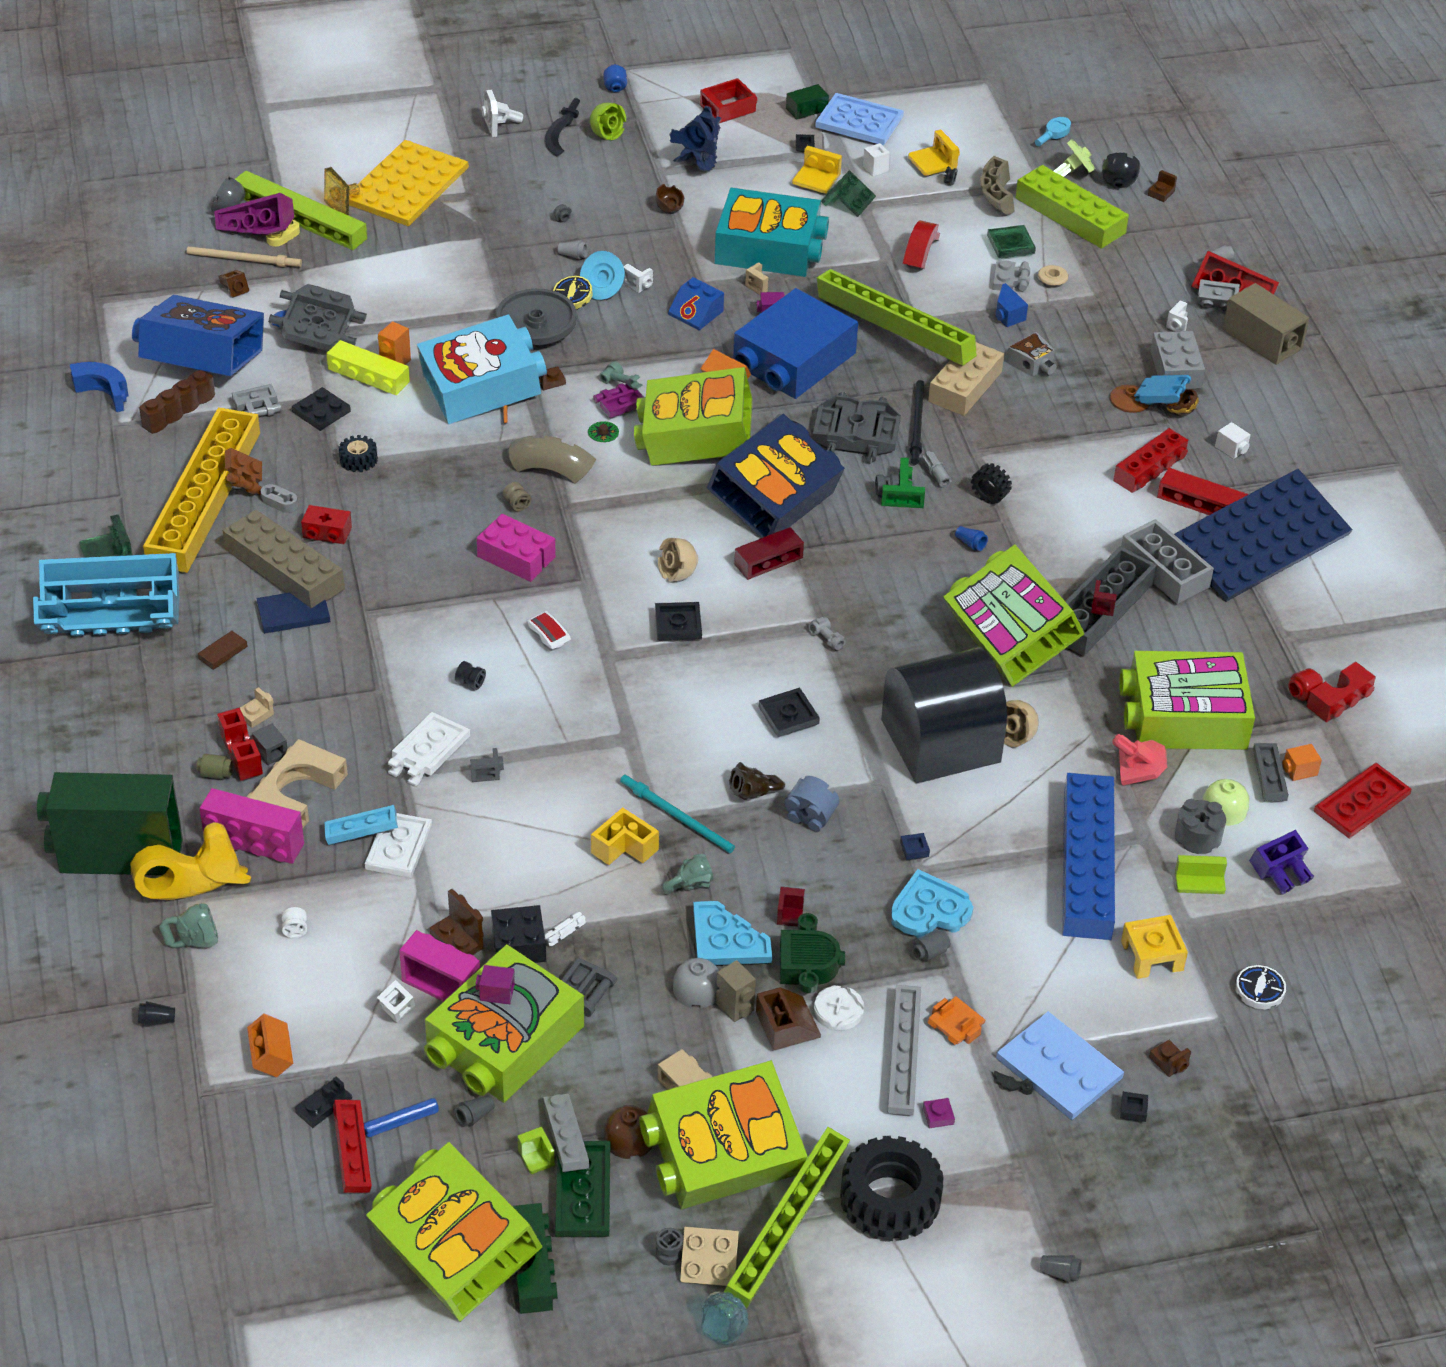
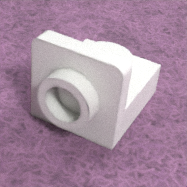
(636, 279)
(1177, 317)

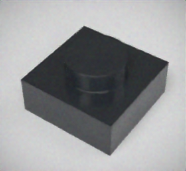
(803, 141)
(1134, 1106)

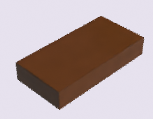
(222, 650)

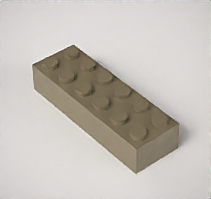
(283, 559)

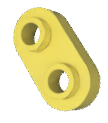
(281, 238)

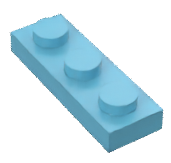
(361, 824)

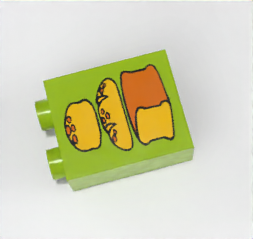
(694, 416)
(723, 1135)
(453, 1230)

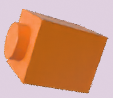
(1301, 762)

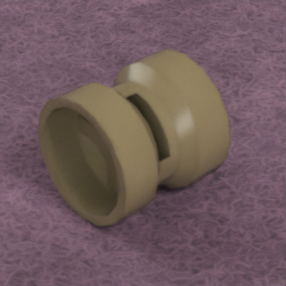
(517, 496)

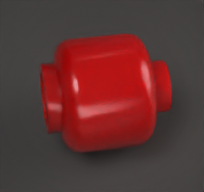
(1303, 682)

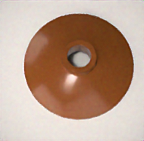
(1124, 399)

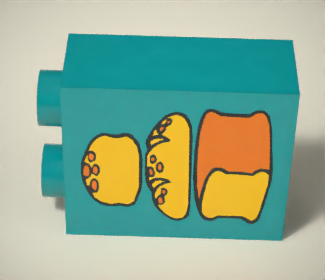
(770, 230)

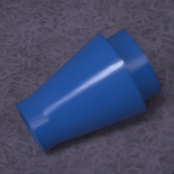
(971, 537)

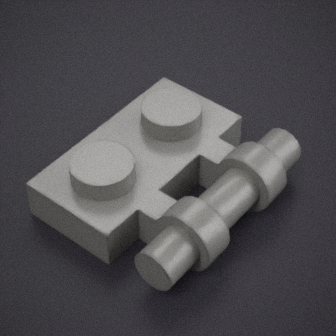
(1005, 273)
(257, 397)

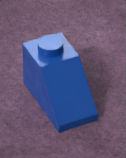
(1010, 307)

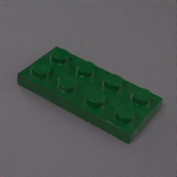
(585, 1195)

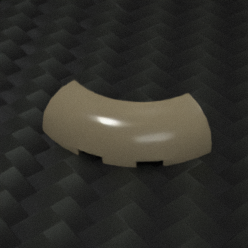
(993, 180)
(552, 455)

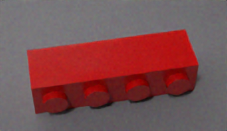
(1196, 492)

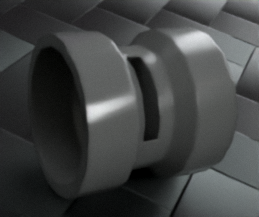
(881, 480)
(669, 1246)

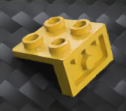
(819, 170)

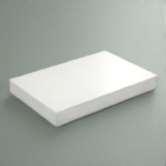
(399, 848)

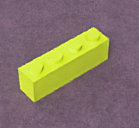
(368, 367)

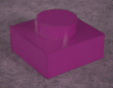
(938, 1113)

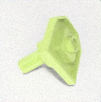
(1080, 157)

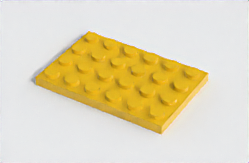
(407, 182)

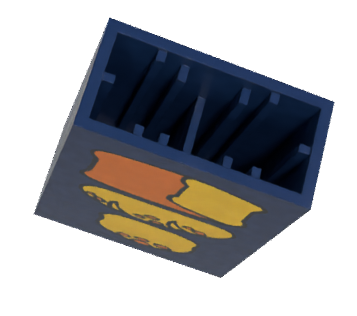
(775, 477)

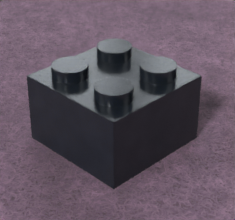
(521, 930)

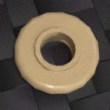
(1053, 275)

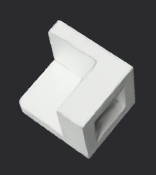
(876, 159)

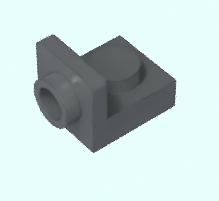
(487, 768)

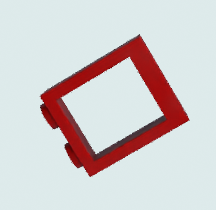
(715, 94)

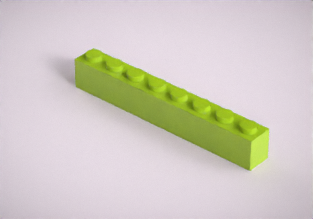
(309, 213)
(787, 1216)

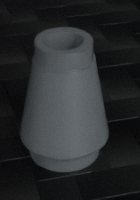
(473, 1110)
(1061, 1266)

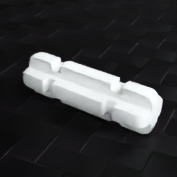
(564, 928)

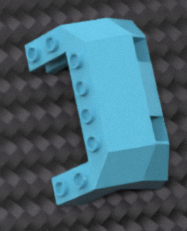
(114, 594)

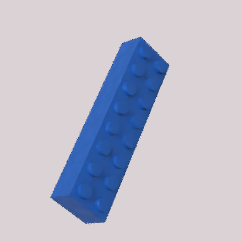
(1088, 857)

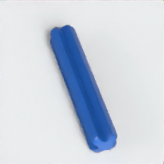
(401, 1117)

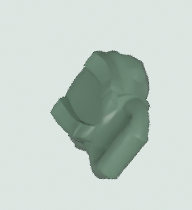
(691, 875)
(194, 928)

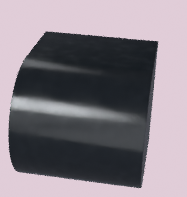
(946, 713)

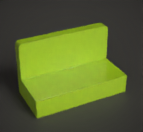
(1200, 874)

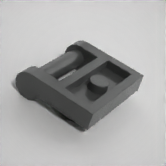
(581, 977)

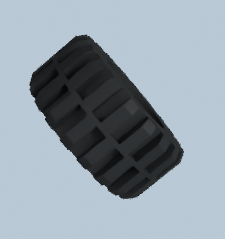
(885, 1215)

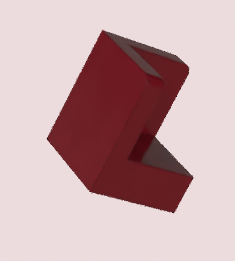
(1103, 602)
(790, 906)

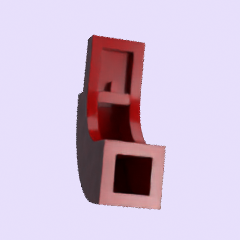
(919, 243)

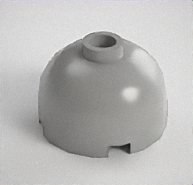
(696, 982)

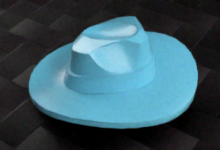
(604, 273)

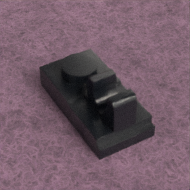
(320, 1103)

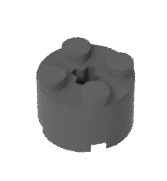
(1200, 826)

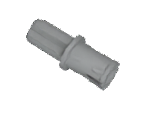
(937, 469)

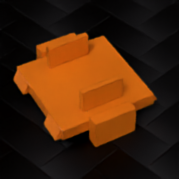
(956, 1020)

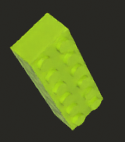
(1072, 206)

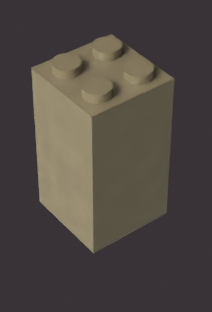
(1265, 323)

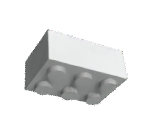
(1178, 355)

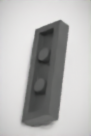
(1270, 772)

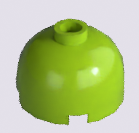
(608, 120)

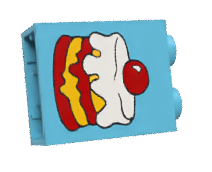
(481, 368)

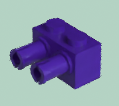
(1280, 854)

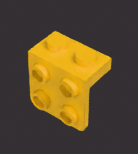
(938, 157)

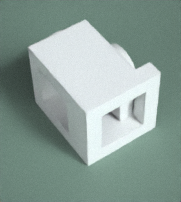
(396, 1001)

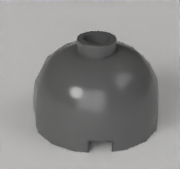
(229, 194)

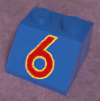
(697, 303)

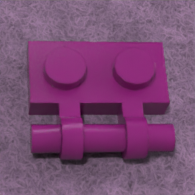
(618, 400)

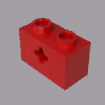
(326, 524)

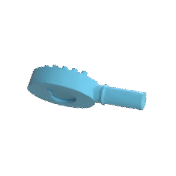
(1055, 129)

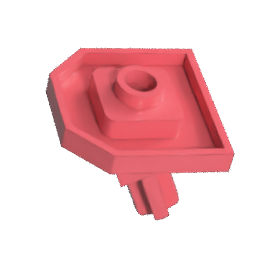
(1140, 759)

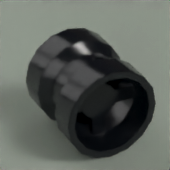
(471, 675)

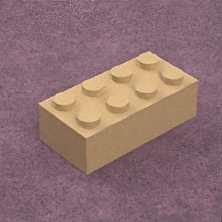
(961, 386)

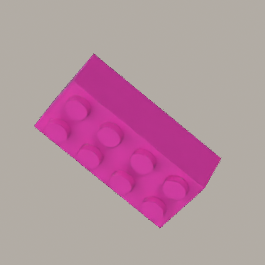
(255, 825)

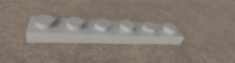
(904, 1050)

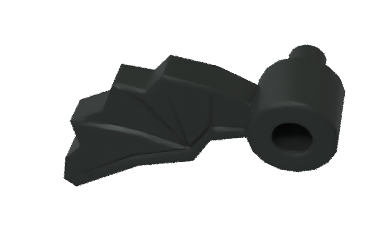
(1011, 1084)

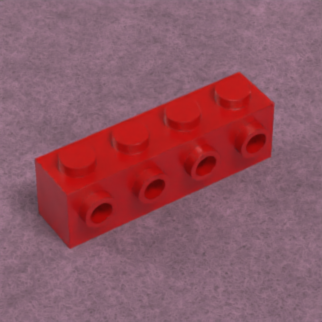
(1151, 460)

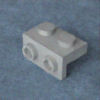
(1215, 293)

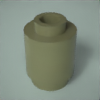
(215, 766)

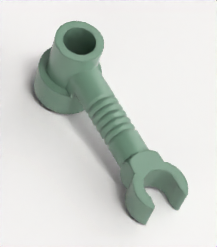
(615, 372)

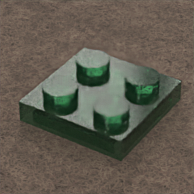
(1011, 241)

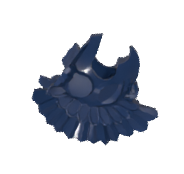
(699, 139)

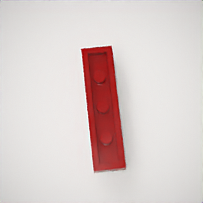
(352, 1146)

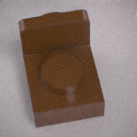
(1163, 187)
(235, 282)
(552, 379)
(1170, 1058)

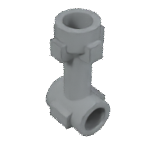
(822, 626)

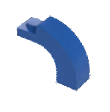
(100, 377)

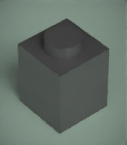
(270, 743)

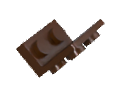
(461, 927)

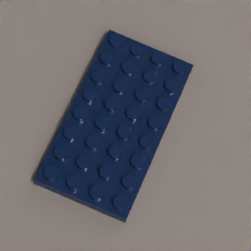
(1264, 533)

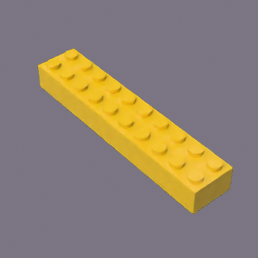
(201, 488)

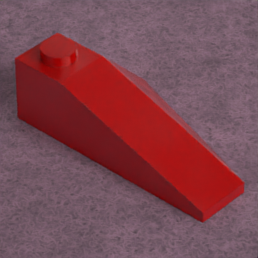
(1223, 270)

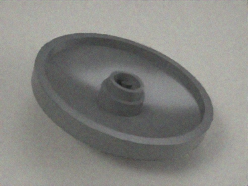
(543, 312)

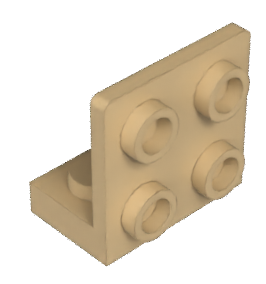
(709, 1256)

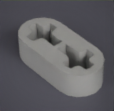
(279, 498)

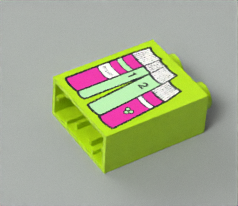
(1013, 614)
(1189, 699)

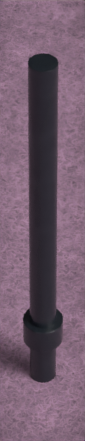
(916, 445)

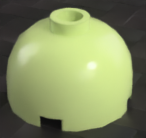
(1232, 798)

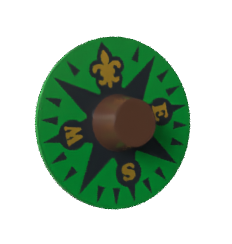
(603, 431)

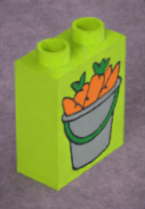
(500, 1043)

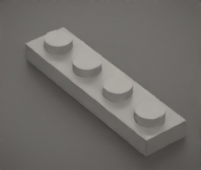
(566, 1132)

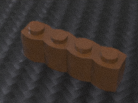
(175, 402)

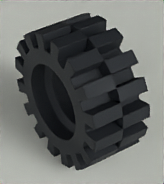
(997, 477)

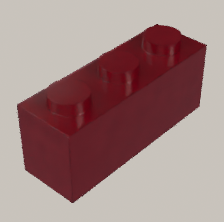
(769, 553)

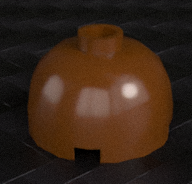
(624, 1132)

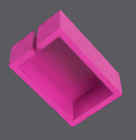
(516, 547)
(435, 965)

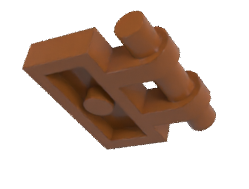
(244, 471)

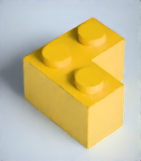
(624, 834)

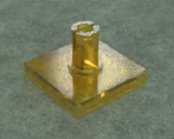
(338, 191)

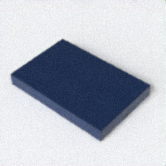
(288, 612)

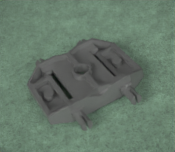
(299, 318)
(857, 435)

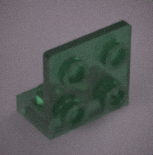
(851, 193)
(111, 544)

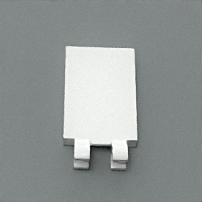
(427, 747)

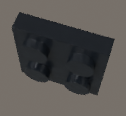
(321, 408)
(678, 621)
(789, 712)

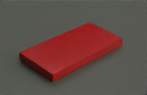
(1362, 800)

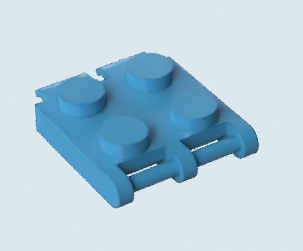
(1162, 389)

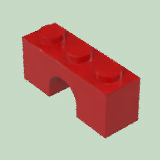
(1353, 685)
(238, 744)

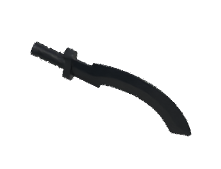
(553, 132)

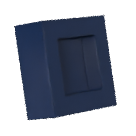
(915, 846)

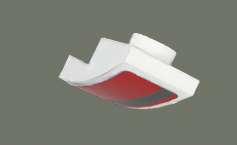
(549, 629)

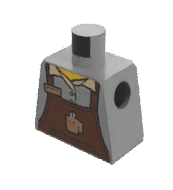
(1032, 355)

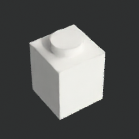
(1232, 440)

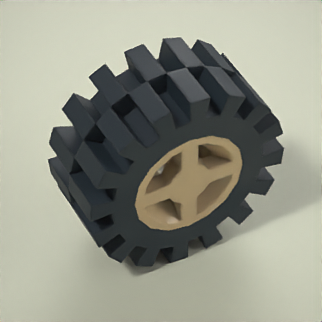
(358, 453)

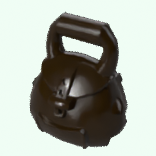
(751, 783)

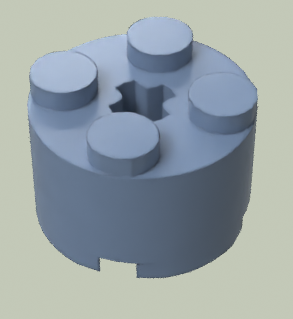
(811, 803)

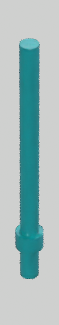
(643, 791)

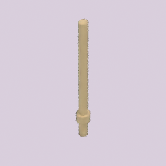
(280, 260)

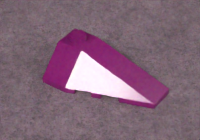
(258, 216)

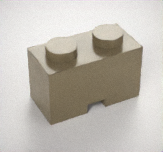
(736, 991)

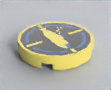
(576, 289)

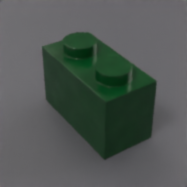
(806, 101)

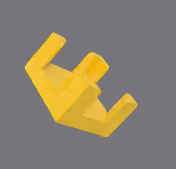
(1154, 942)

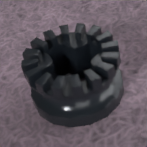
(951, 175)

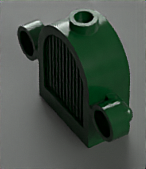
(809, 955)

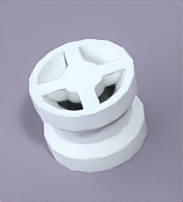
(294, 922)

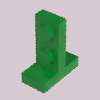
(903, 494)

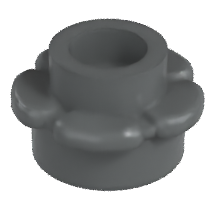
(562, 213)

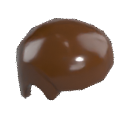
(669, 198)

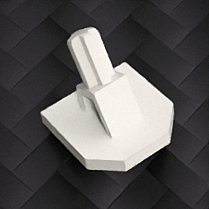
(497, 112)

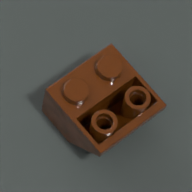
(785, 1018)

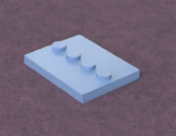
(859, 119)
(1060, 1065)

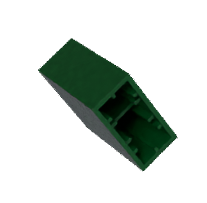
(107, 819)

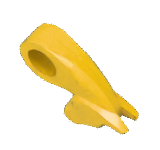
(187, 875)

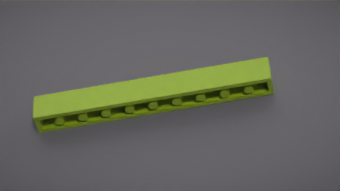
(897, 317)

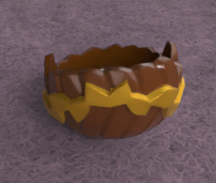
(1186, 404)

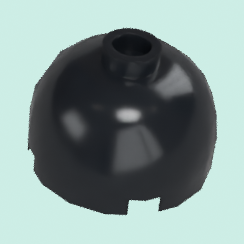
(1120, 170)

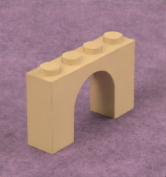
(300, 762)

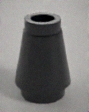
(155, 1014)

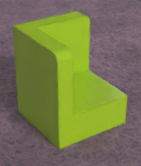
(536, 1150)

